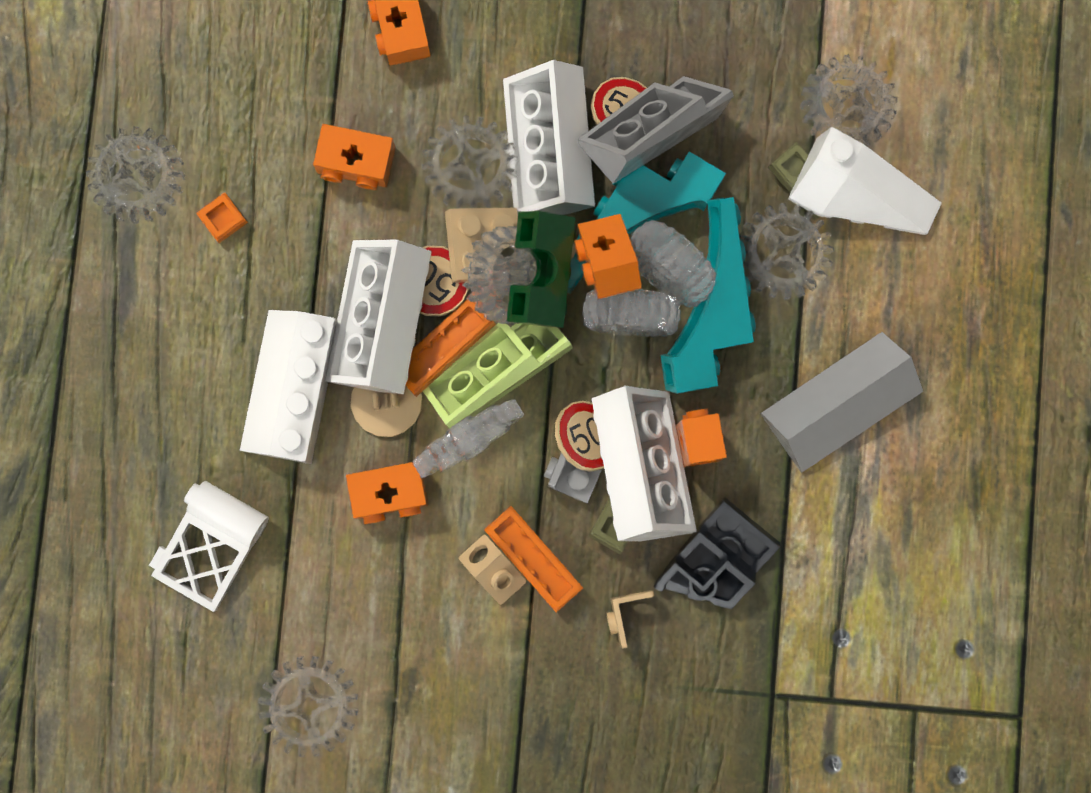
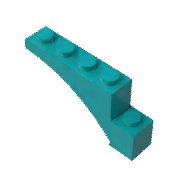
(649, 196)
(723, 317)

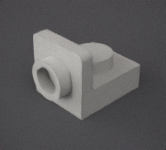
(571, 480)

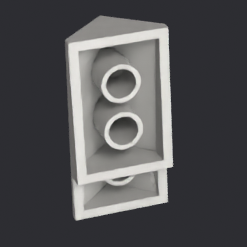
(653, 124)
(843, 401)

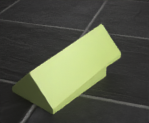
(494, 368)

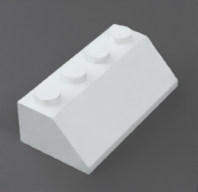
(544, 121)
(378, 315)
(289, 386)
(643, 464)

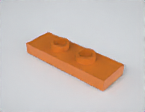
(445, 345)
(533, 559)

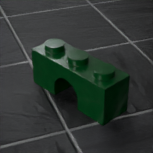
(550, 242)

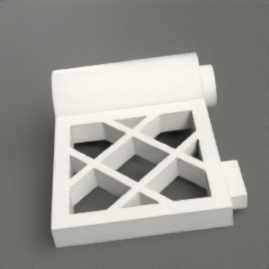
(217, 516)

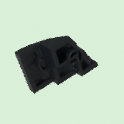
(719, 558)

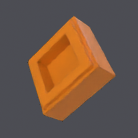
(221, 217)

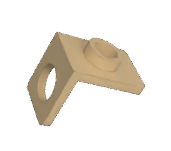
(494, 571)
(614, 618)

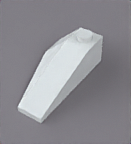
(858, 185)

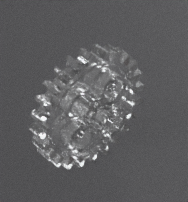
(468, 438)

